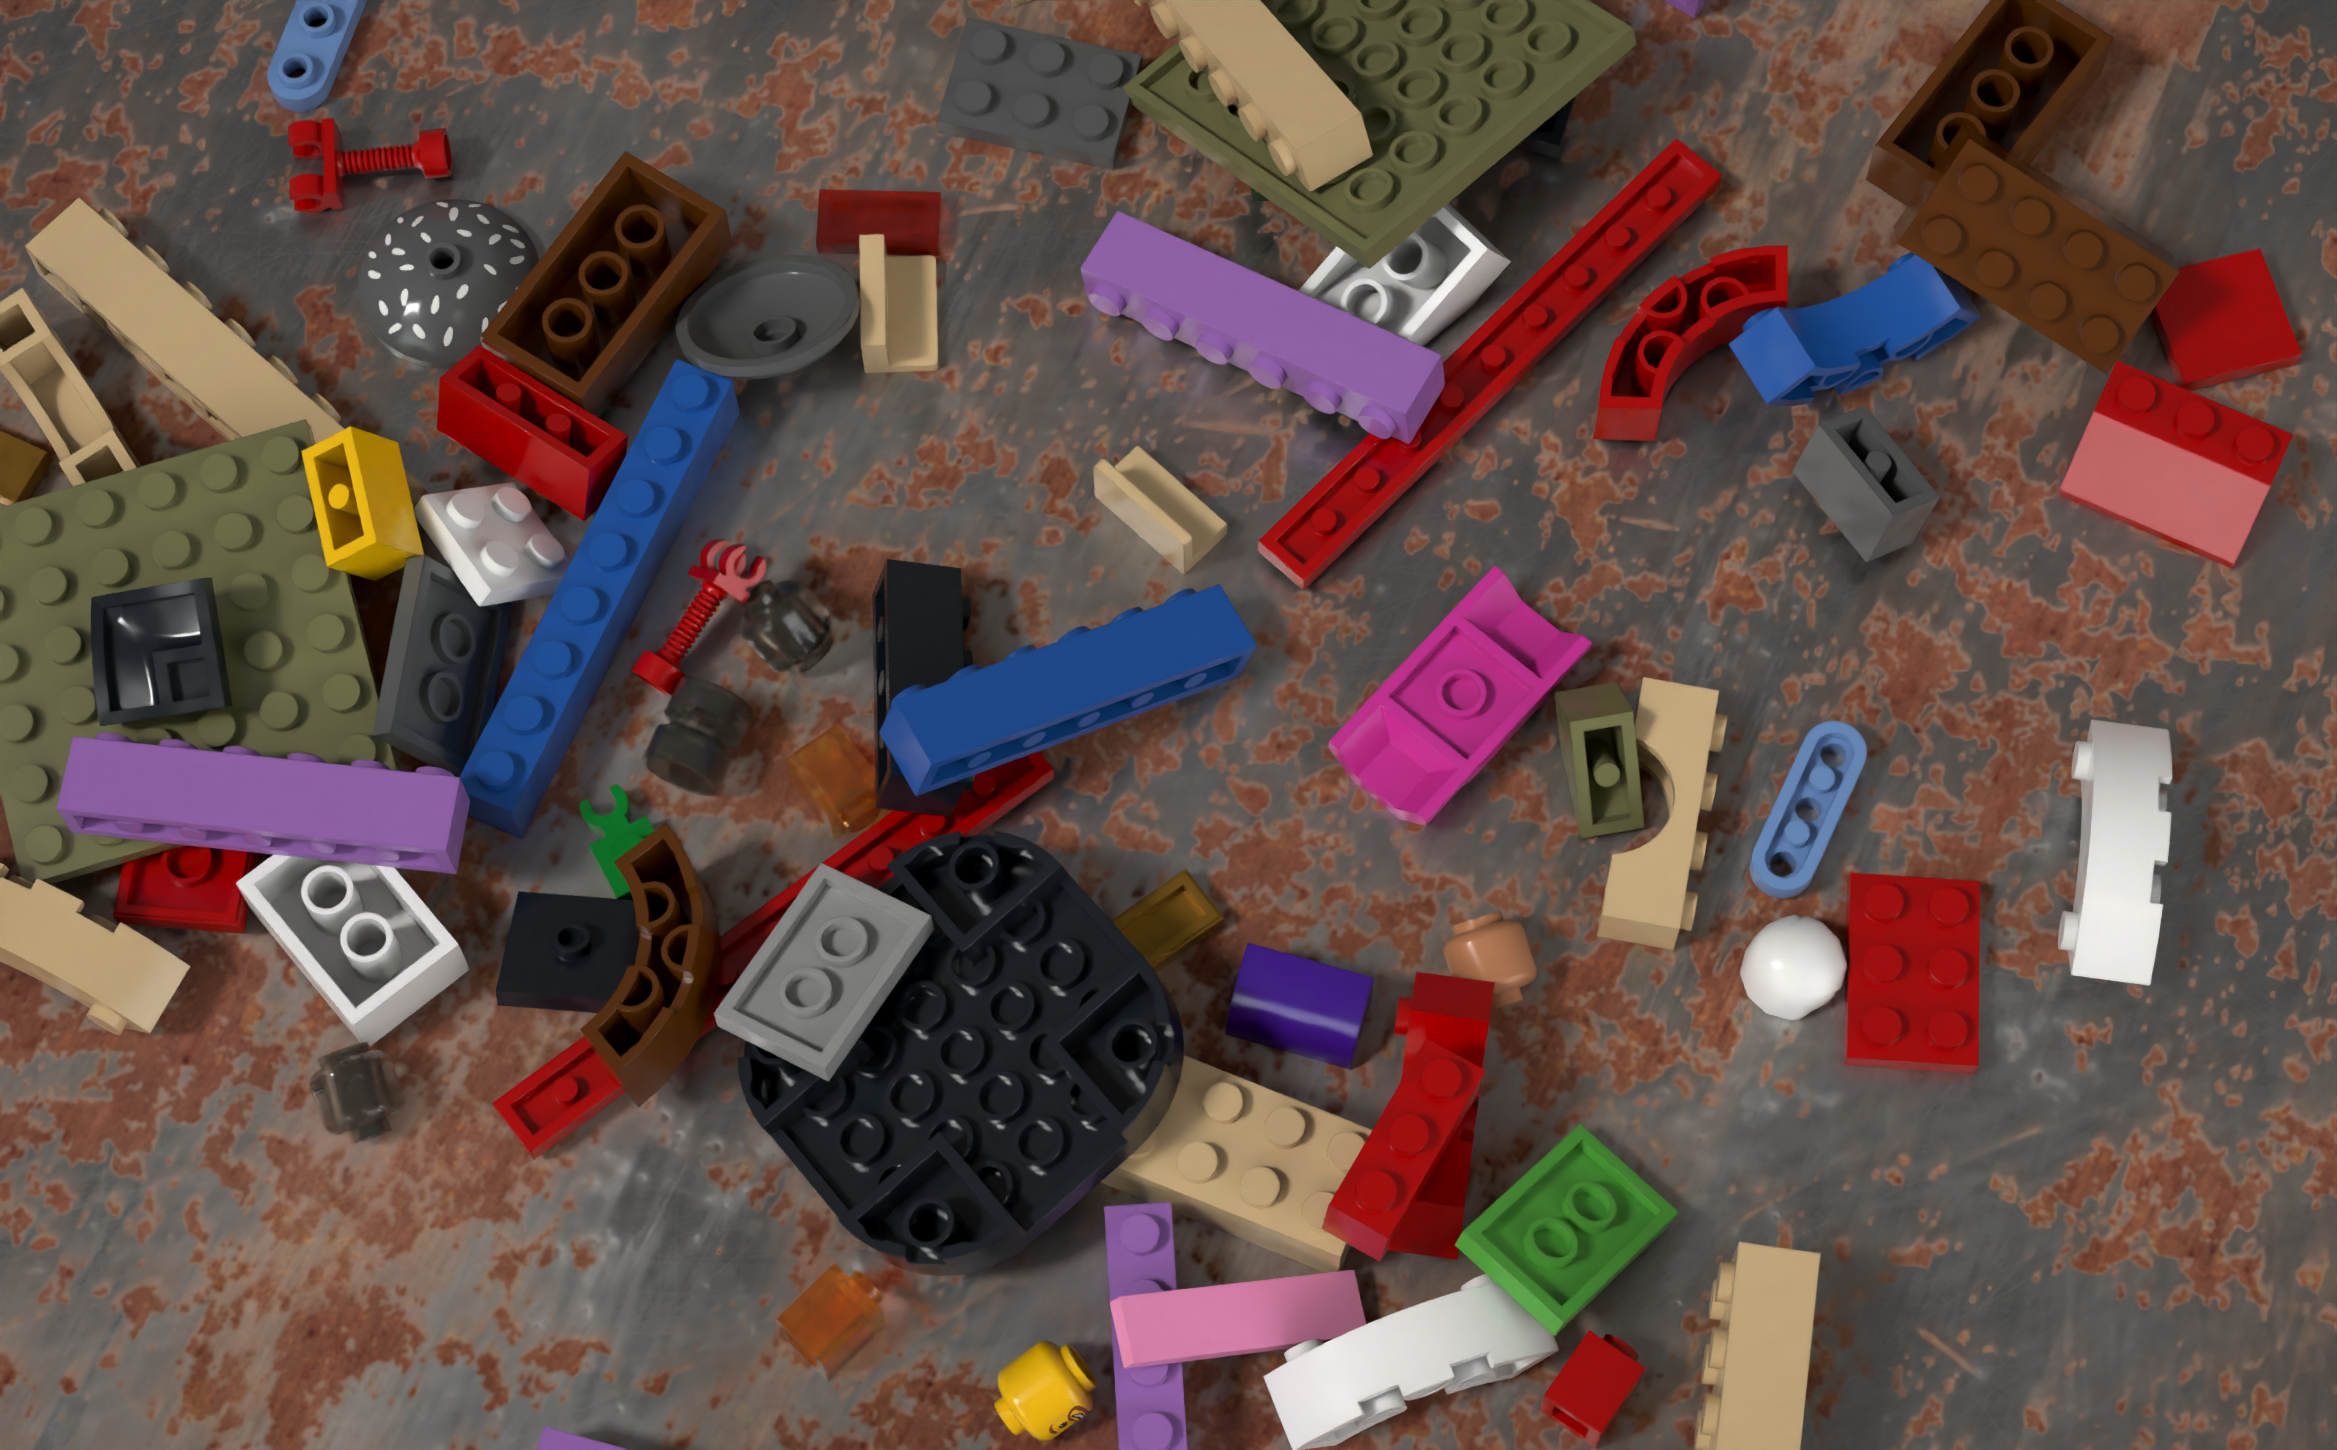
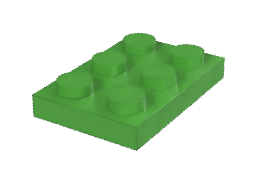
(1566, 1229)

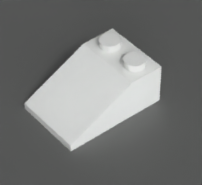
(1418, 283)

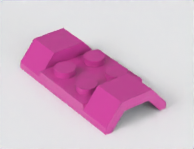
(1455, 701)

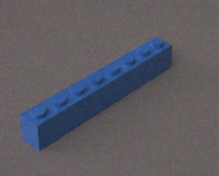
(598, 598)

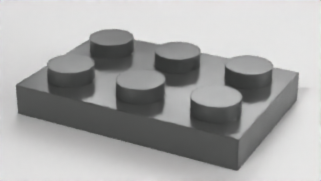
(1038, 93)
(440, 667)

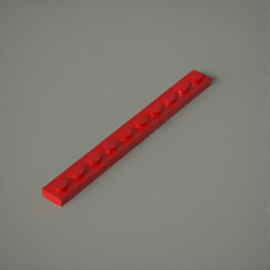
(1493, 361)
(577, 1083)

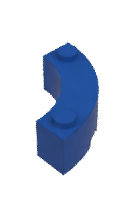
(1850, 337)

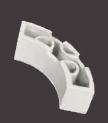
(2122, 838)
(1369, 1372)

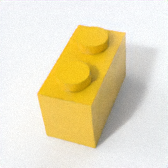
(362, 503)

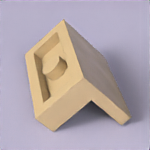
(897, 309)
(1158, 508)

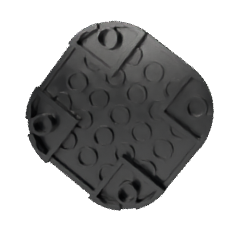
(995, 1072)

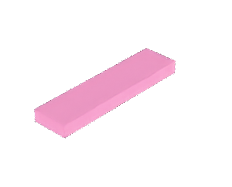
(1235, 1318)

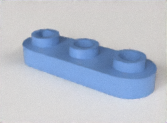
(312, 49)
(1810, 785)

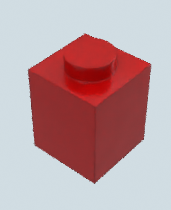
(1593, 1387)

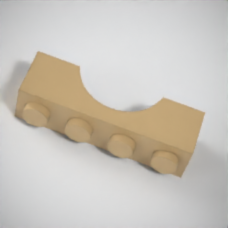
(59, 394)
(1648, 885)

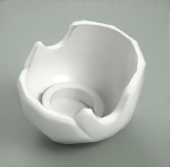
(1793, 967)

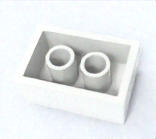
(355, 937)

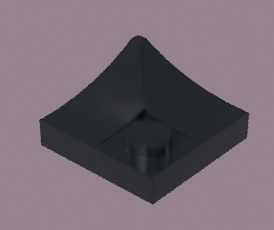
(158, 652)

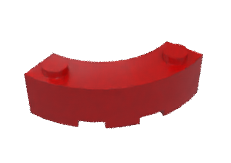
(1677, 328)
(1457, 1017)

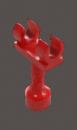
(322, 139)
(663, 667)

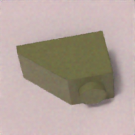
(1600, 758)

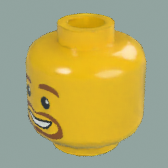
(1045, 1390)

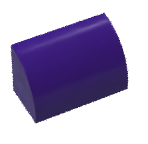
(1299, 1006)

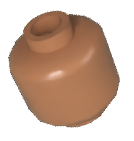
(1492, 952)

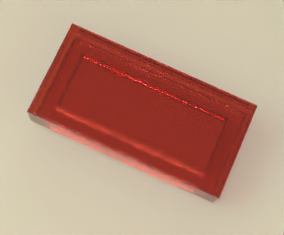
(905, 218)

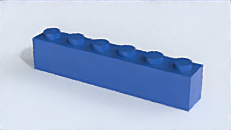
(1065, 688)

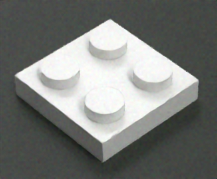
(494, 542)

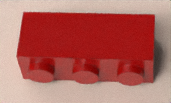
(530, 431)
(1403, 1149)

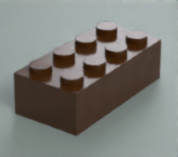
(2005, 77)
(2035, 249)
(610, 284)

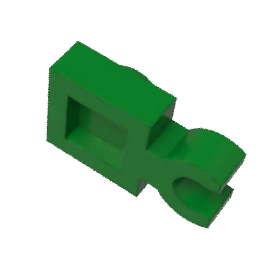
(617, 839)

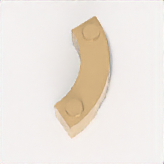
(90, 958)

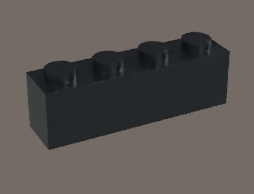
(915, 642)

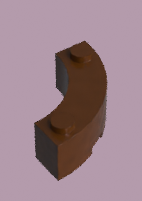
(675, 976)

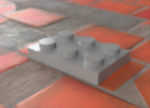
(824, 971)

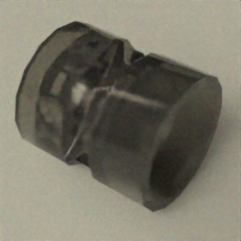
(700, 730)

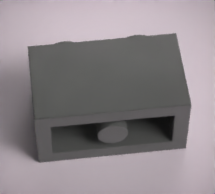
(1865, 483)

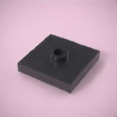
(566, 951)

